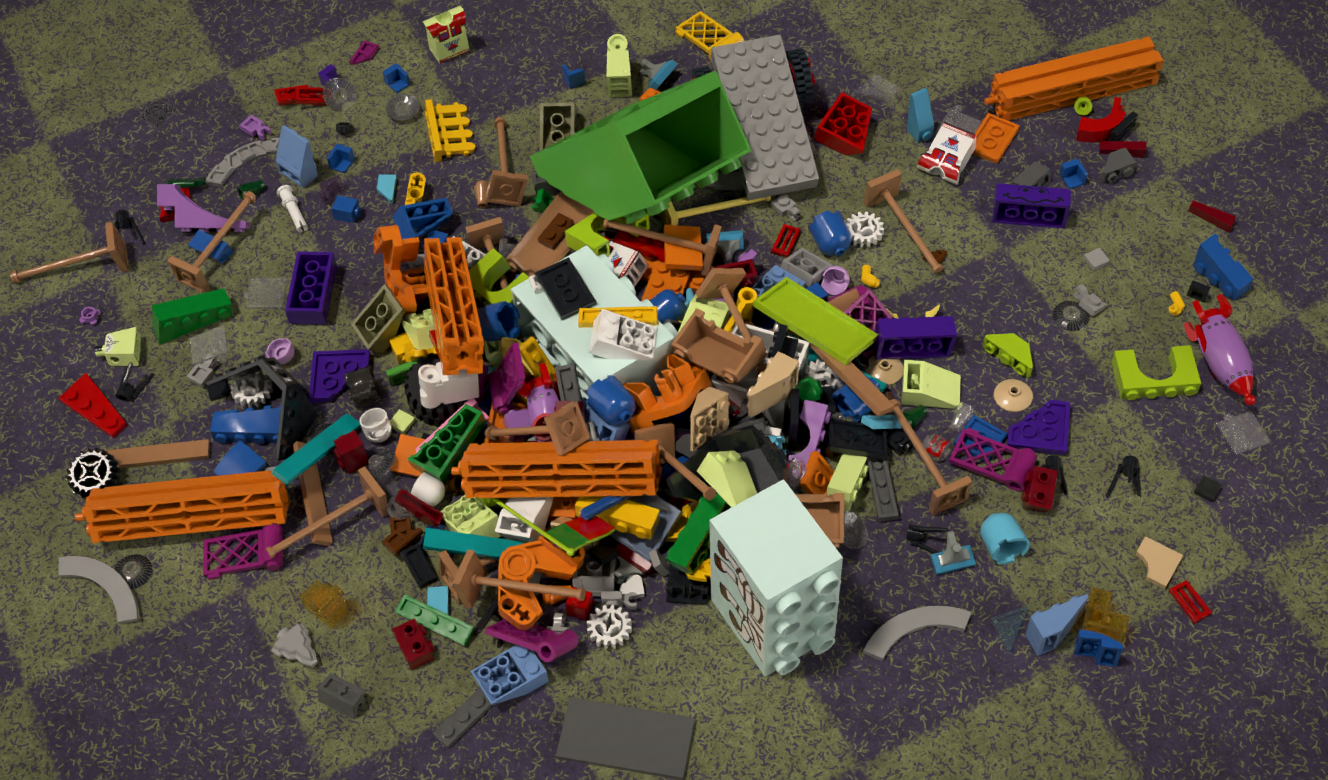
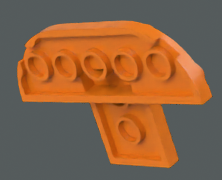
(674, 279)

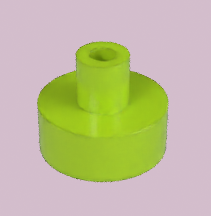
(1083, 110)

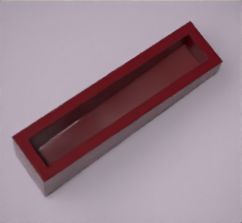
(1135, 148)
(1212, 215)
(419, 508)

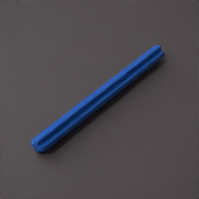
(610, 501)

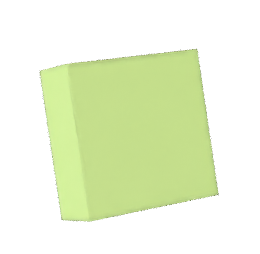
(402, 422)

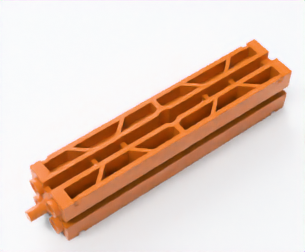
(1066, 79)
(453, 306)
(538, 471)
(184, 506)

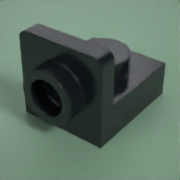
(899, 442)

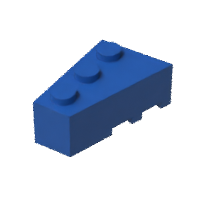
(422, 218)
(1221, 269)

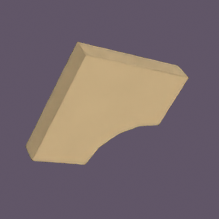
(1159, 560)

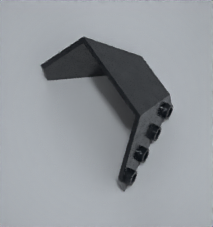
(296, 410)
(761, 456)

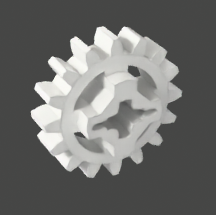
(865, 229)
(824, 374)
(250, 389)
(616, 632)

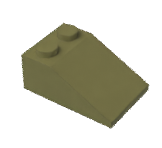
(557, 122)
(379, 320)

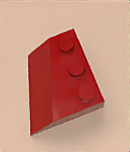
(845, 126)

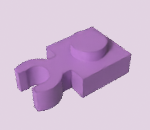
(255, 126)

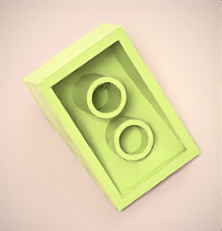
(728, 476)

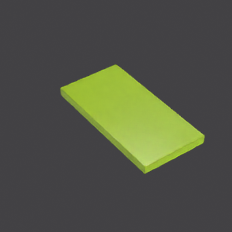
(815, 320)

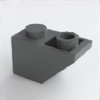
(1118, 165)

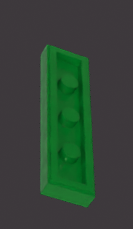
(435, 620)

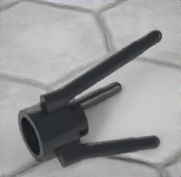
(123, 220)
(125, 390)
(1054, 462)
(1129, 468)
(917, 533)
(491, 613)

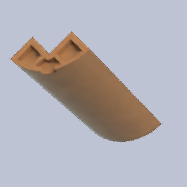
(531, 255)

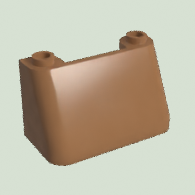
(718, 349)
(828, 514)

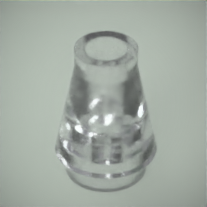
(961, 416)

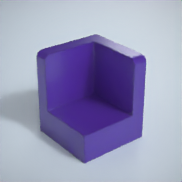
(327, 74)

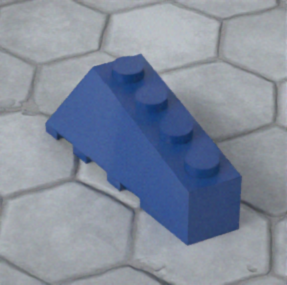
(247, 426)

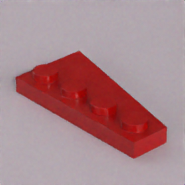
(644, 244)
(93, 406)

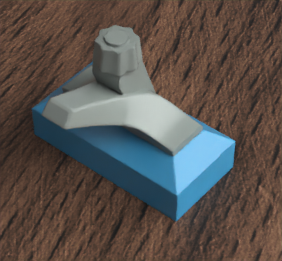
(657, 72)
(728, 244)
(953, 557)

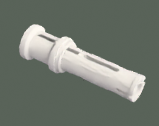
(290, 202)

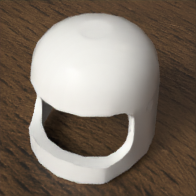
(374, 421)
(428, 489)

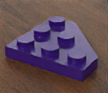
(329, 369)
(1043, 429)

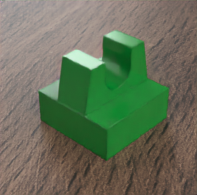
(542, 200)

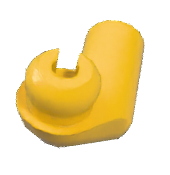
(867, 278)
(1178, 304)

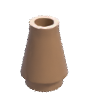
(480, 192)

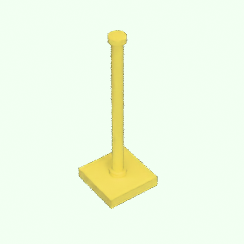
(671, 217)

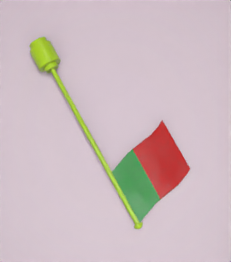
(568, 535)

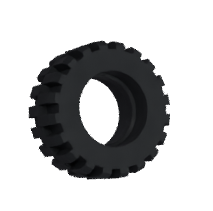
(412, 390)

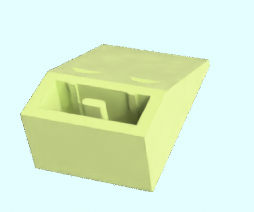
(713, 309)
(418, 328)
(929, 385)
(474, 522)

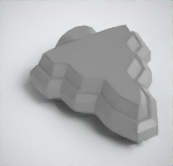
(295, 645)

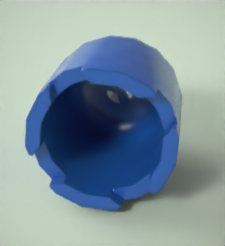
(830, 233)
(669, 305)
(499, 321)
(611, 401)
(850, 404)

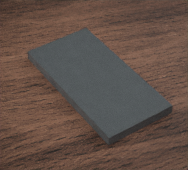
(625, 738)

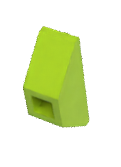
(1010, 351)

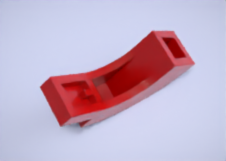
(1100, 129)

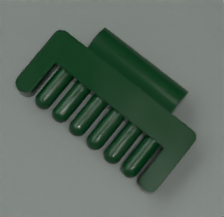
(187, 183)

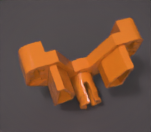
(406, 283)
(678, 390)
(519, 564)

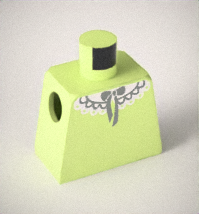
(121, 347)

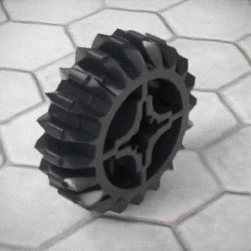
(106, 460)

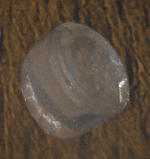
(504, 246)

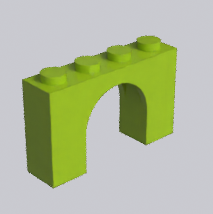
(586, 231)
(486, 273)
(1134, 384)

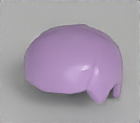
(835, 280)
(281, 350)

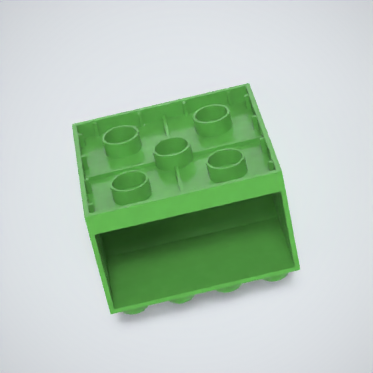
(648, 151)

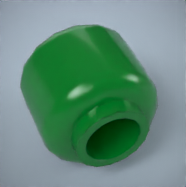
(809, 389)

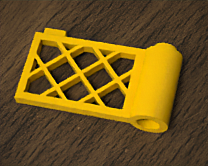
(730, 37)
(744, 305)

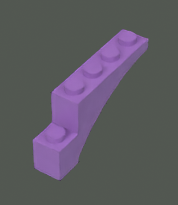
(189, 214)

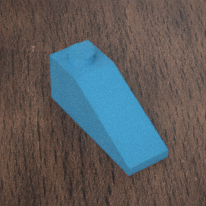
(920, 117)

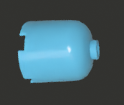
(1004, 538)

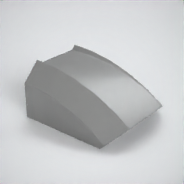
(805, 266)
(594, 576)

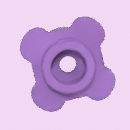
(89, 311)

